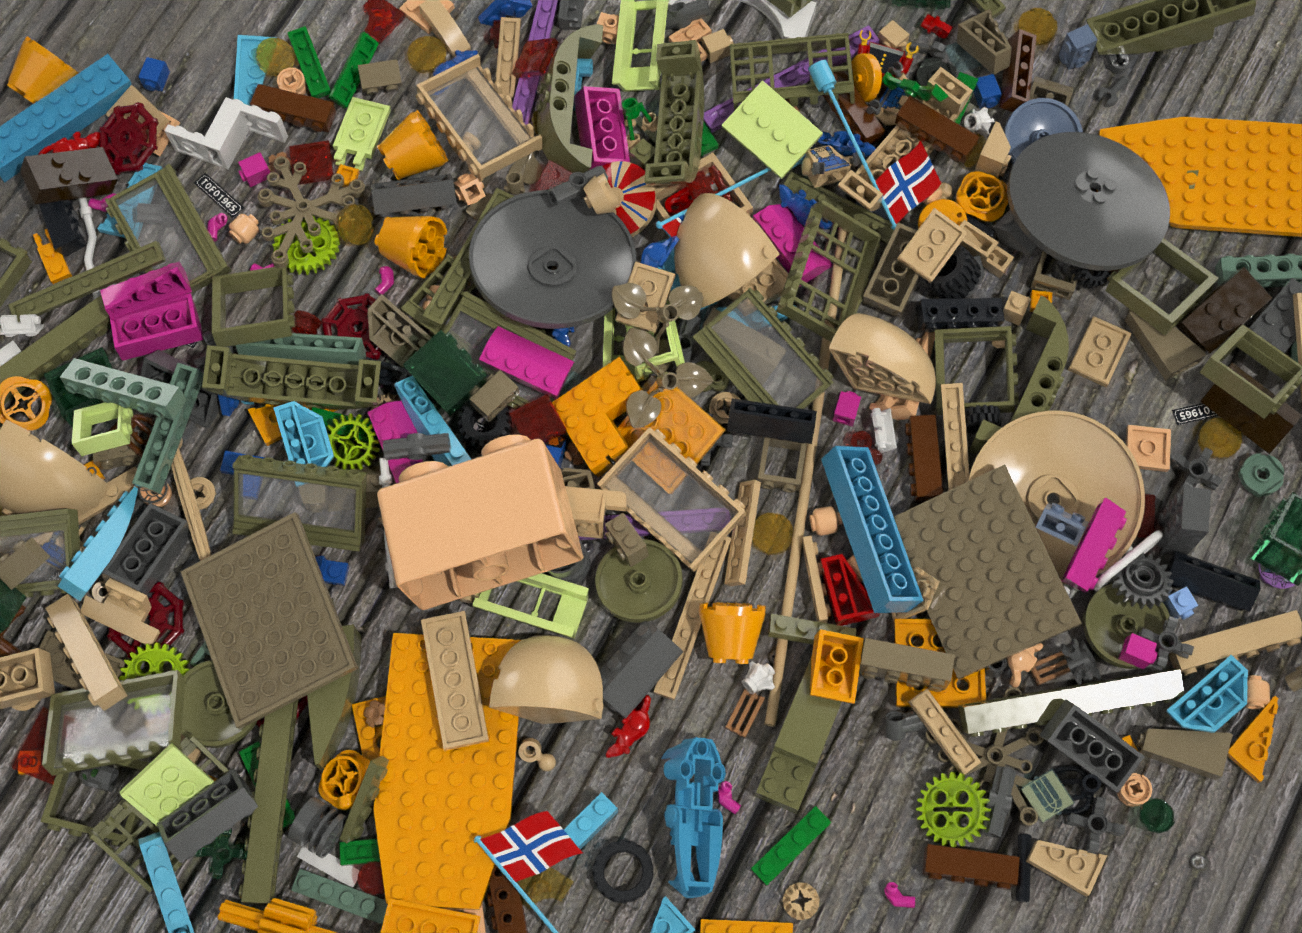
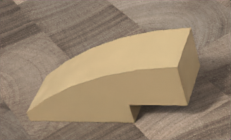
(444, 26)
(982, 245)

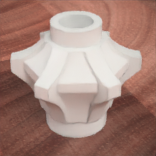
(978, 121)
(758, 678)

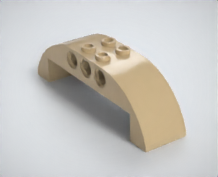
(902, 142)

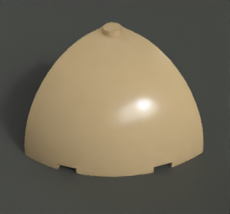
(719, 248)
(883, 359)
(42, 477)
(548, 682)

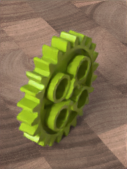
(328, 238)
(156, 658)
(953, 788)

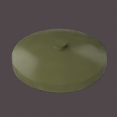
(641, 590)
(1110, 621)
(207, 710)

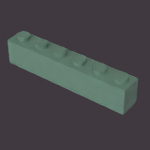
(309, 348)

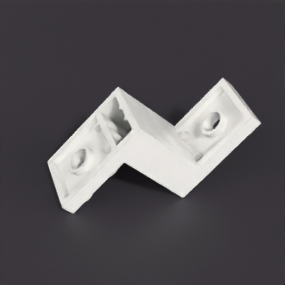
(227, 133)

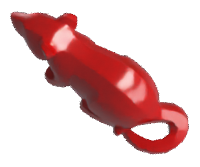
(76, 143)
(634, 728)

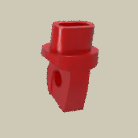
(935, 25)

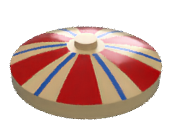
(635, 198)

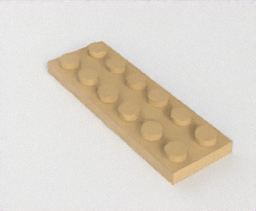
(454, 680)

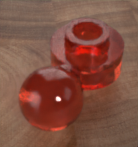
(866, 438)

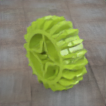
(355, 433)

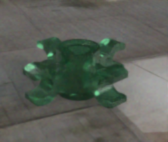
(224, 856)

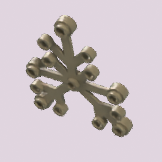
(294, 228)
(1003, 760)

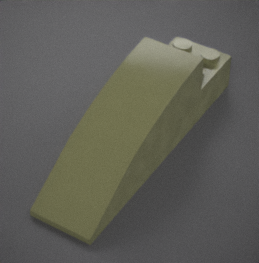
(1164, 24)
(332, 706)
(798, 748)

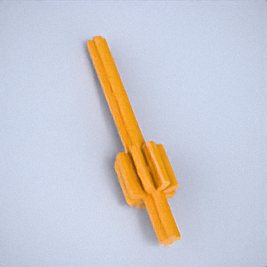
(277, 917)

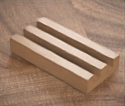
(1036, 674)
(736, 730)

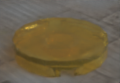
(1040, 23)
(426, 54)
(274, 56)
(355, 224)
(1220, 438)
(772, 534)

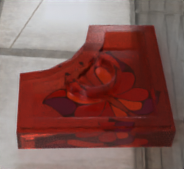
(382, 19)

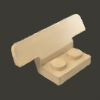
(589, 509)
(123, 611)

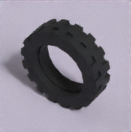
(621, 847)

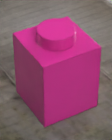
(254, 169)
(847, 408)
(1138, 651)

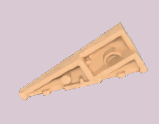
(903, 408)

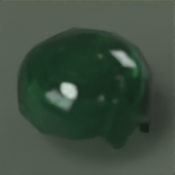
(1156, 816)

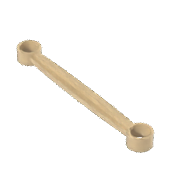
(190, 505)

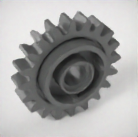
(1150, 591)

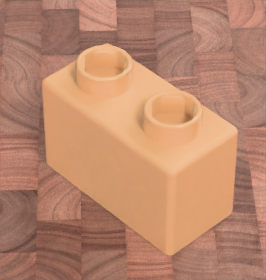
(478, 522)

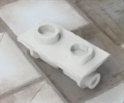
(29, 325)
(883, 429)

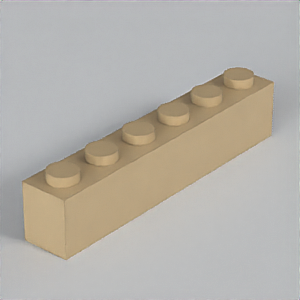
(1240, 641)
(85, 652)

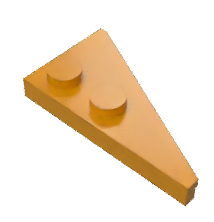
(1252, 745)

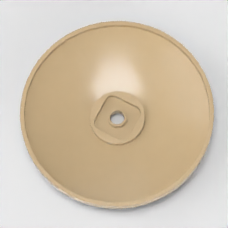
(1075, 461)

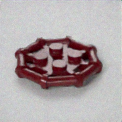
(118, 127)
(349, 319)
(159, 620)

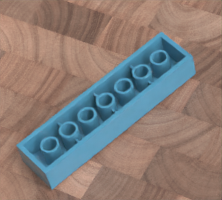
(61, 113)
(871, 530)

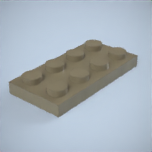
(61, 664)

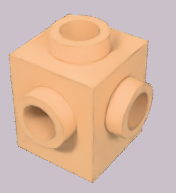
(610, 27)
(474, 191)

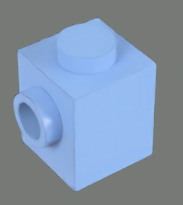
(1181, 604)

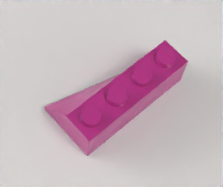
(145, 290)
(390, 423)

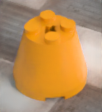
(38, 71)
(412, 147)
(413, 243)
(731, 630)

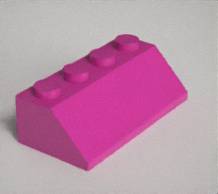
(601, 124)
(785, 233)
(157, 328)
(526, 362)
(1094, 545)

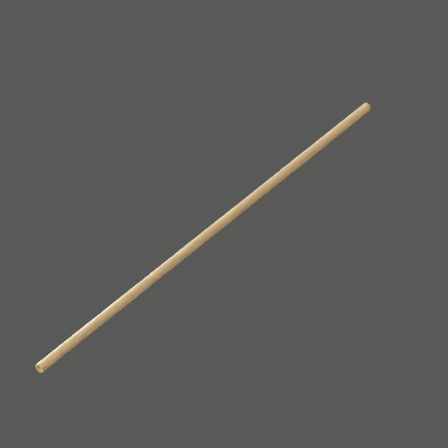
(803, 500)

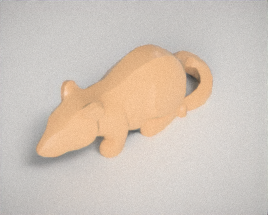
(1022, 661)

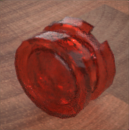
(306, 323)
(371, 879)

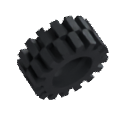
(1087, 280)
(975, 416)

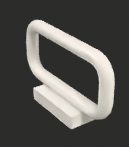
(1131, 554)

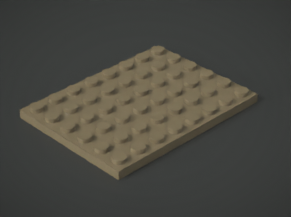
(992, 569)
(268, 620)

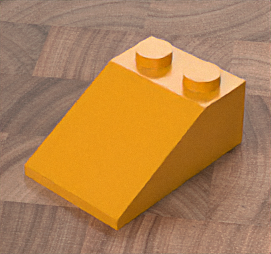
(835, 666)

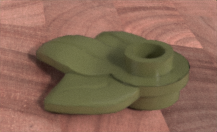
(716, 374)

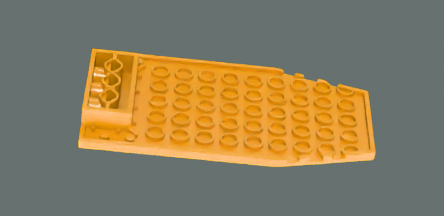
(1245, 174)
(440, 798)

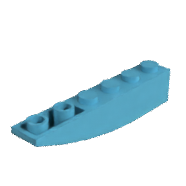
(428, 420)
(99, 549)
(165, 884)

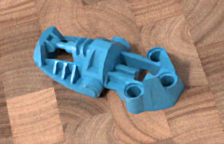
(692, 816)

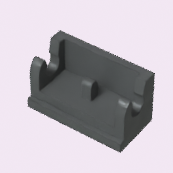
(570, 14)

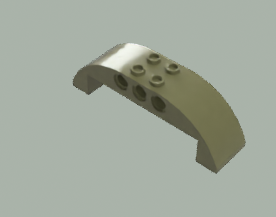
(557, 99)
(679, 115)
(1047, 374)
(290, 380)

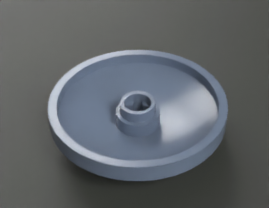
(1036, 120)

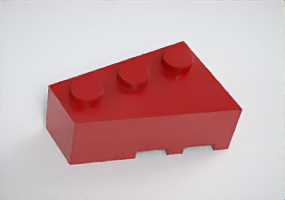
(845, 592)

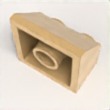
(994, 156)

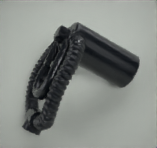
(1088, 786)

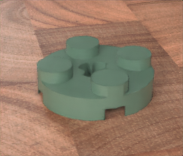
(1258, 486)

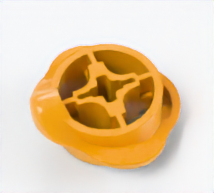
(997, 188)
(41, 391)
(340, 774)

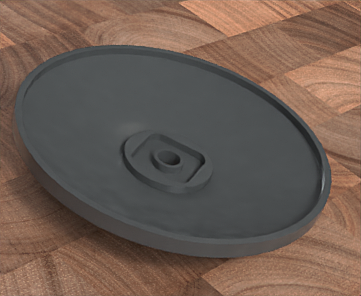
(1084, 227)
(527, 236)

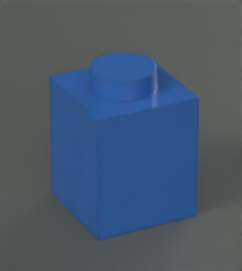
(154, 74)
(987, 91)

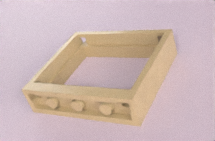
(665, 190)

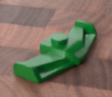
(913, 89)

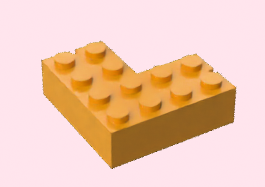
(590, 413)

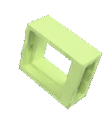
(95, 414)

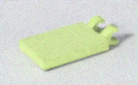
(360, 131)

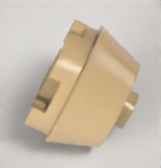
(600, 195)

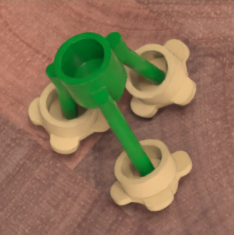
(631, 111)

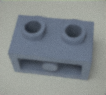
(1078, 47)
(1062, 524)

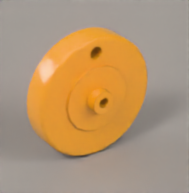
(866, 75)
(947, 207)

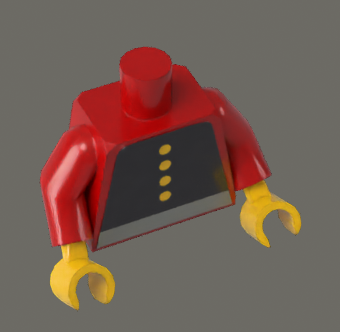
(886, 55)

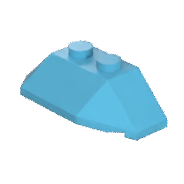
(304, 434)
(1213, 698)

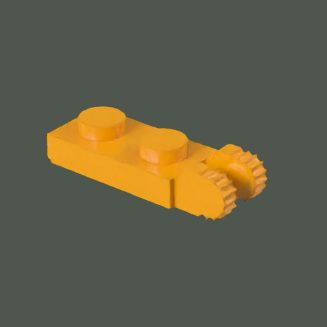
(53, 261)

